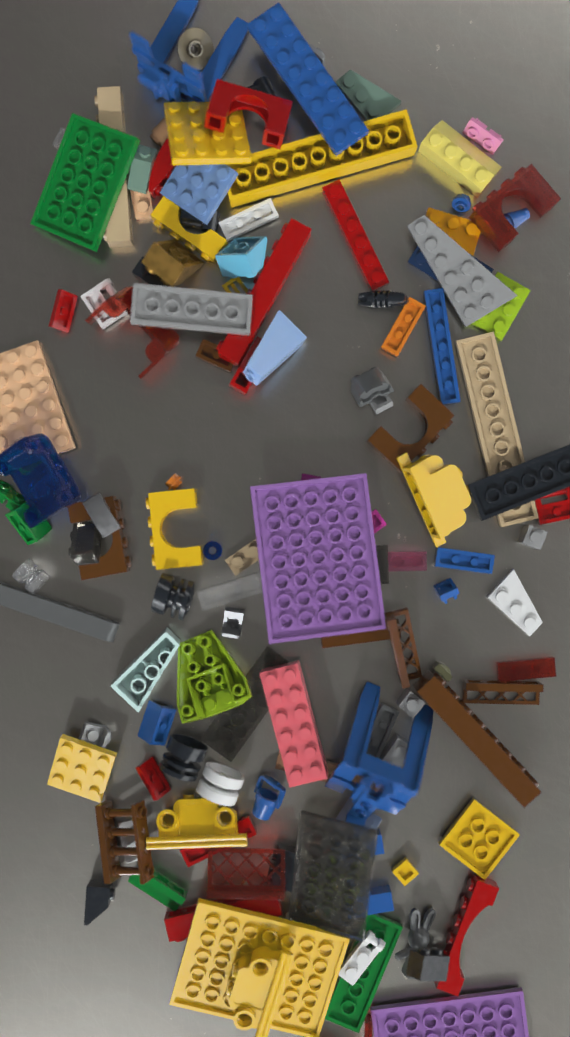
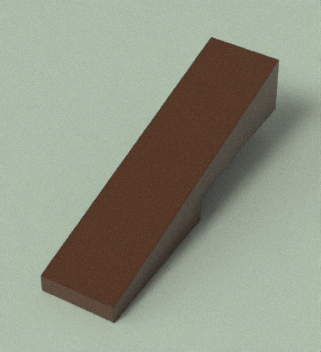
(356, 638)

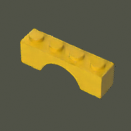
(167, 216)

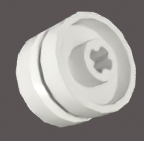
(220, 783)

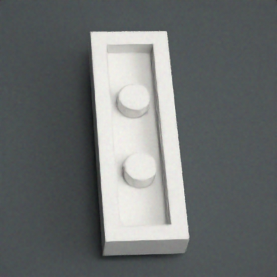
(248, 219)

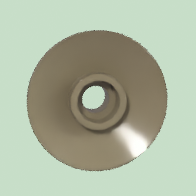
(203, 48)

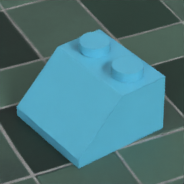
(242, 257)

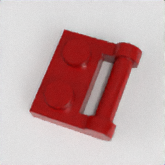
(554, 511)

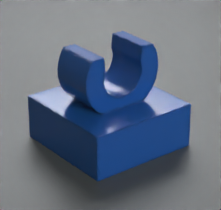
(446, 590)

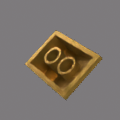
(171, 262)

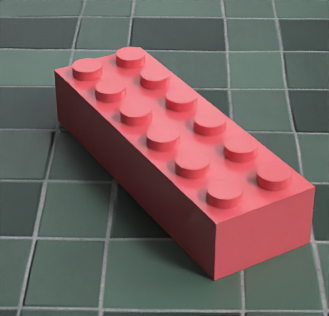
(294, 723)

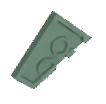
(366, 97)

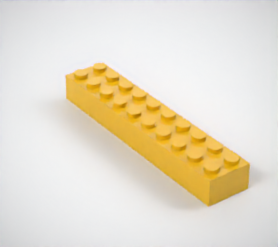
(313, 161)

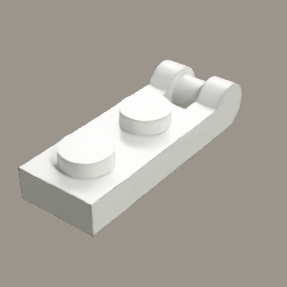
(361, 957)

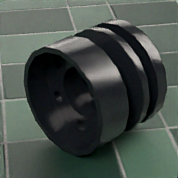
(171, 596)
(183, 757)

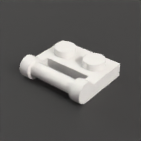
(94, 298)

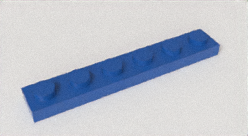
(441, 346)

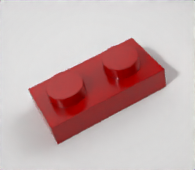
(63, 311)
(153, 778)

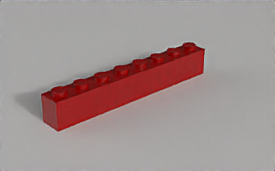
(267, 288)

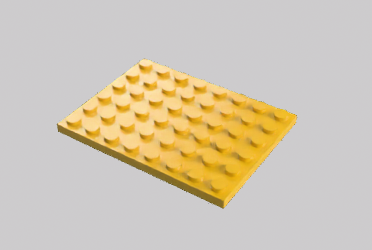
(226, 933)

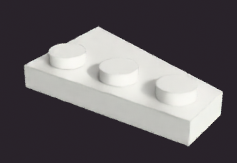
(515, 603)

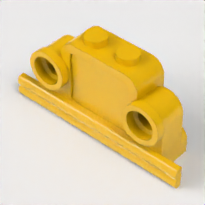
(438, 494)
(196, 825)
(257, 988)

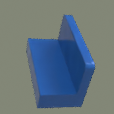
(156, 723)

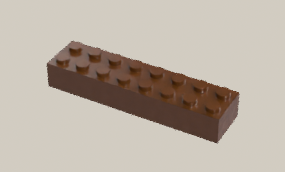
(479, 741)

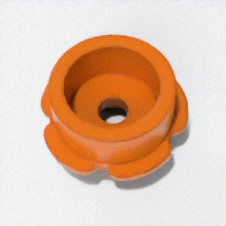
(173, 482)

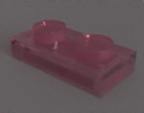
(407, 561)

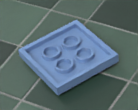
(199, 188)

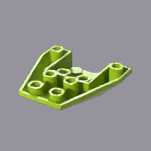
(208, 679)

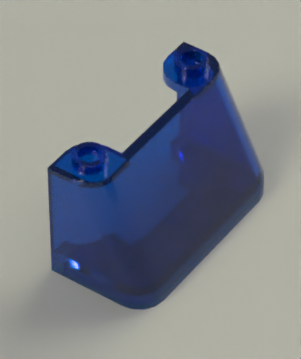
(39, 477)

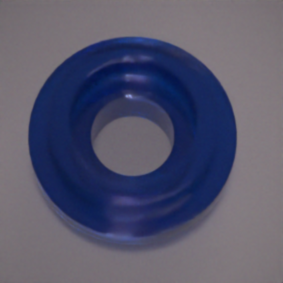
(208, 555)

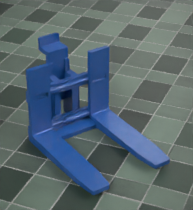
(193, 84)
(396, 783)

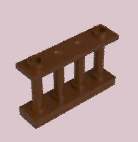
(108, 841)

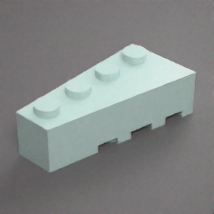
(143, 672)

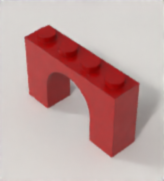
(233, 97)

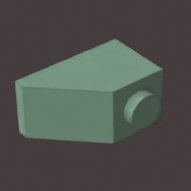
(141, 169)

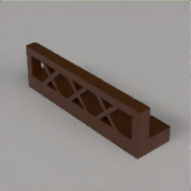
(396, 644)
(502, 687)

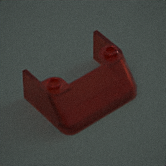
(163, 339)

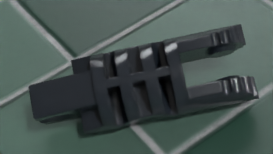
(382, 299)

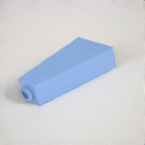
(275, 347)

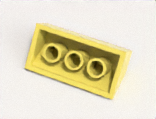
(459, 158)

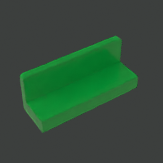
(161, 889)

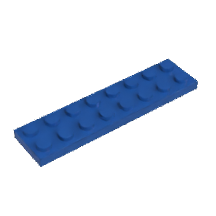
(307, 79)

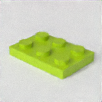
(502, 317)

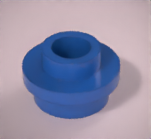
(461, 203)

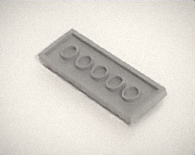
(191, 309)

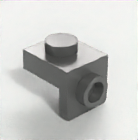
(232, 623)

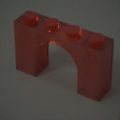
(527, 185)

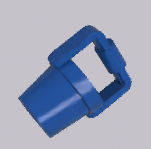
(266, 799)

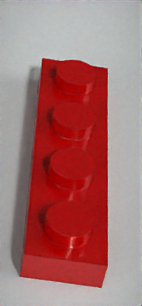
(196, 855)

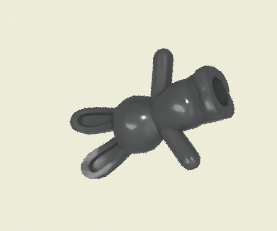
(417, 936)

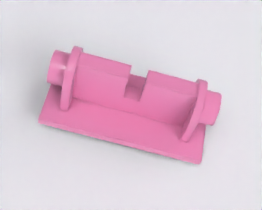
(478, 133)

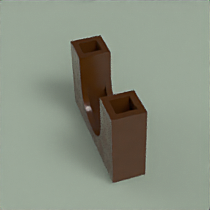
(435, 418)
(116, 559)

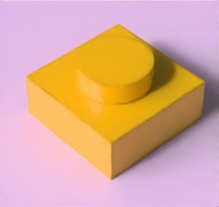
(405, 871)

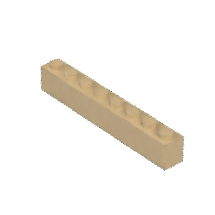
(111, 114)

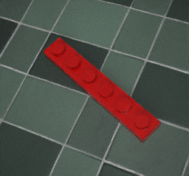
(355, 235)

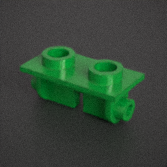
(7, 492)

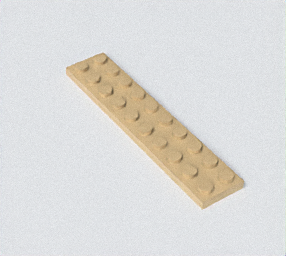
(493, 414)

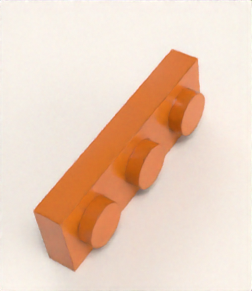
(403, 327)

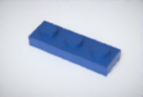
(464, 560)

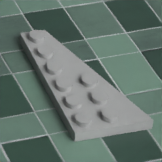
(465, 281)

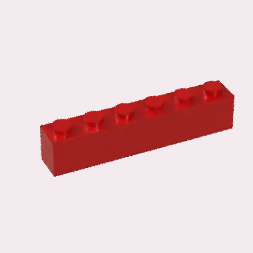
(180, 921)

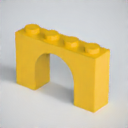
(165, 554)

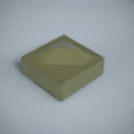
(443, 670)

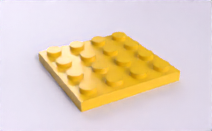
(198, 145)

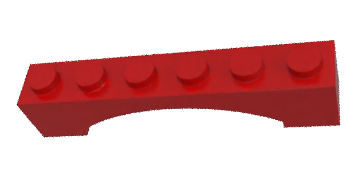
(478, 896)

